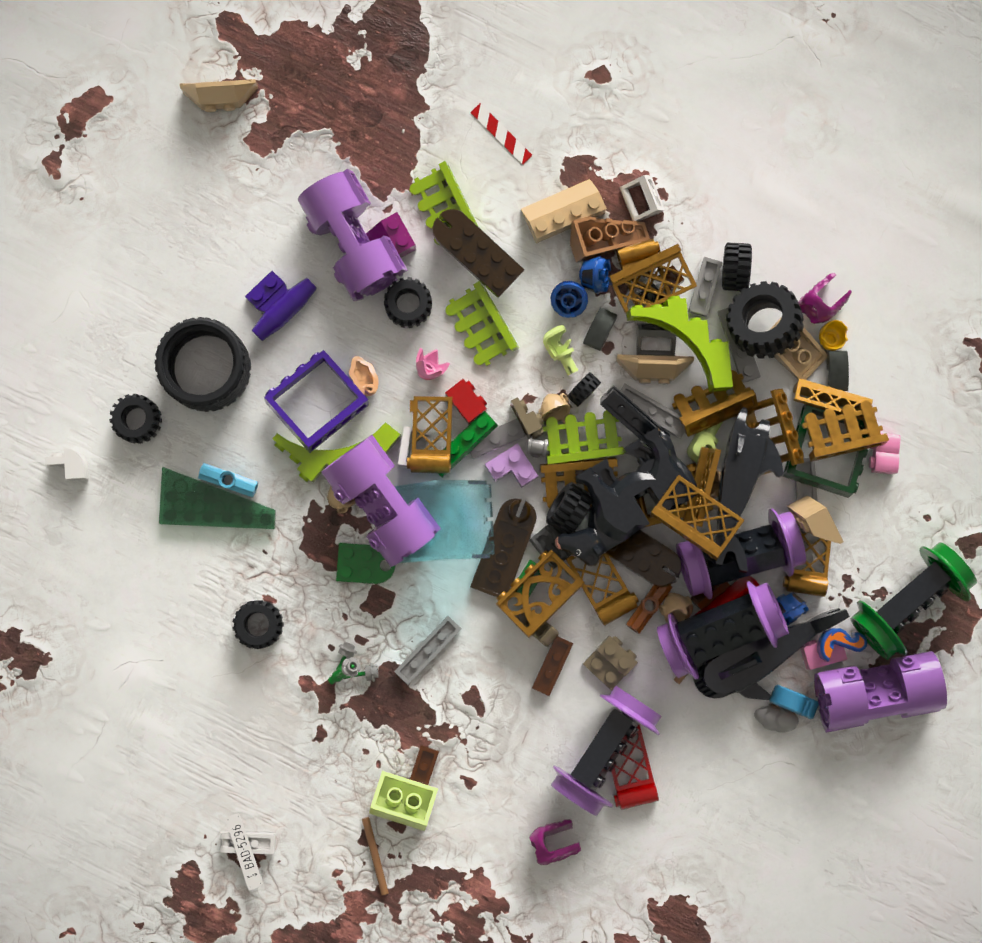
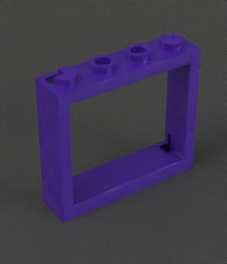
(334, 424)

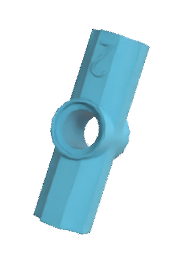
(216, 476)

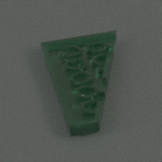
(199, 504)

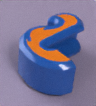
(840, 637)

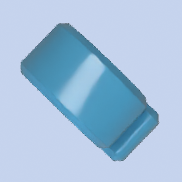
(794, 701)

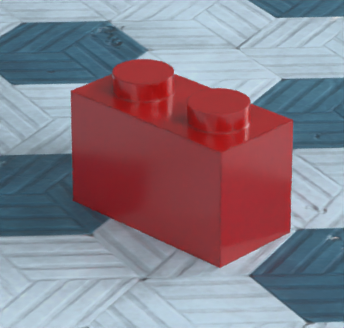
(466, 400)

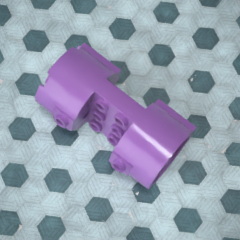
(334, 208)
(398, 525)
(905, 687)

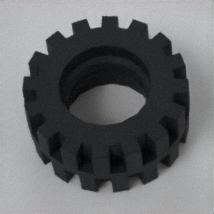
(583, 389)

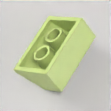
(403, 801)

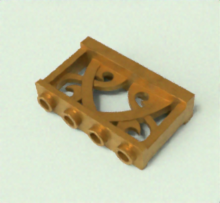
(566, 588)

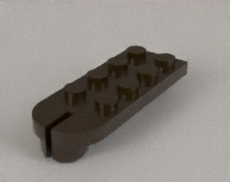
(476, 251)
(510, 543)
(647, 558)

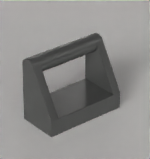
(653, 330)

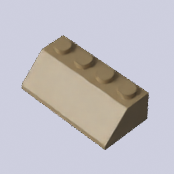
(558, 211)
(815, 519)

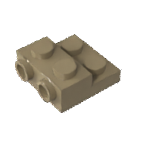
(531, 422)
(611, 662)

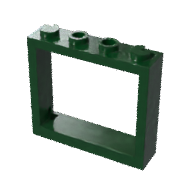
(846, 491)

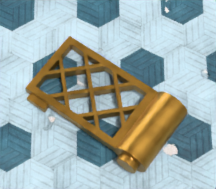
(635, 253)
(430, 460)
(810, 581)
(614, 605)

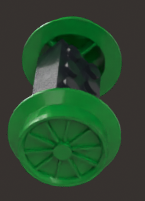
(944, 572)

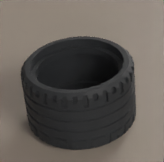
(182, 334)

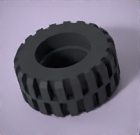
(754, 300)

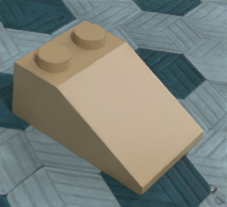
(803, 356)

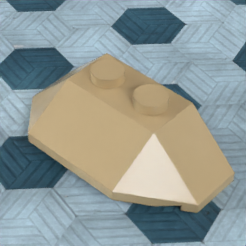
(220, 94)
(654, 368)

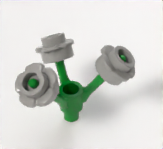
(350, 667)

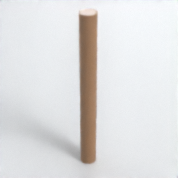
(375, 856)

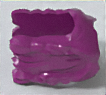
(823, 312)
(537, 840)

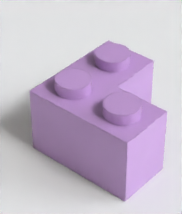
(512, 461)

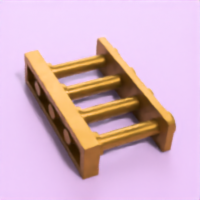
(785, 418)

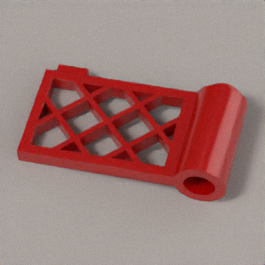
(638, 792)

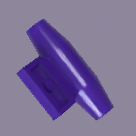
(277, 302)

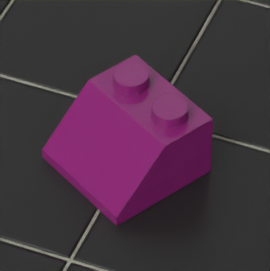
(396, 230)

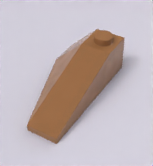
(599, 237)

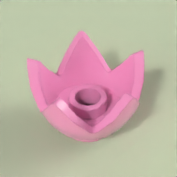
(428, 366)

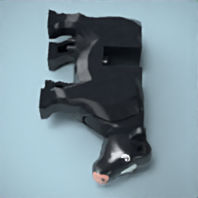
(614, 509)

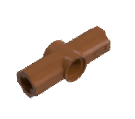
(641, 615)

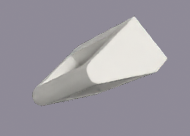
(651, 195)
(405, 444)

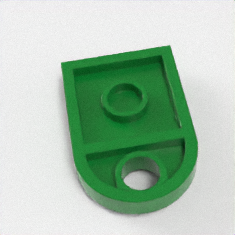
(361, 564)

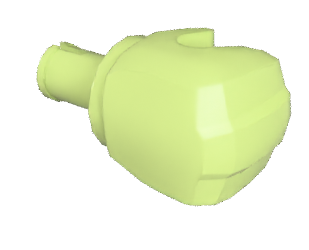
(558, 350)
(702, 439)

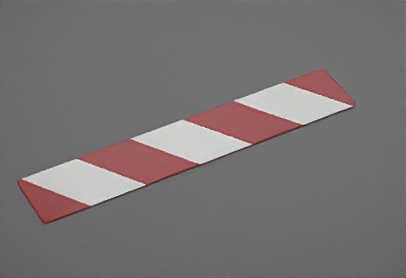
(501, 133)

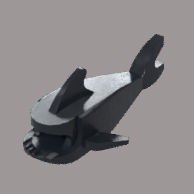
(746, 458)
(745, 666)

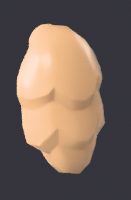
(363, 376)

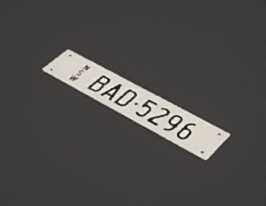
(244, 851)

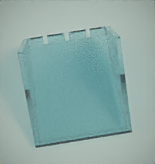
(462, 515)

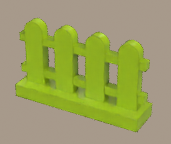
(441, 196)
(481, 314)
(571, 426)

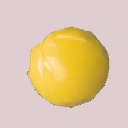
(833, 335)

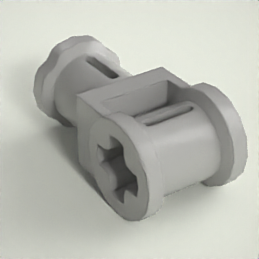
(537, 447)

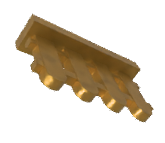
(716, 412)
(853, 433)
(569, 473)

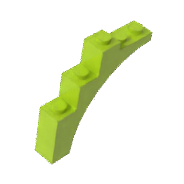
(674, 317)
(318, 460)

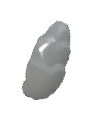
(776, 718)

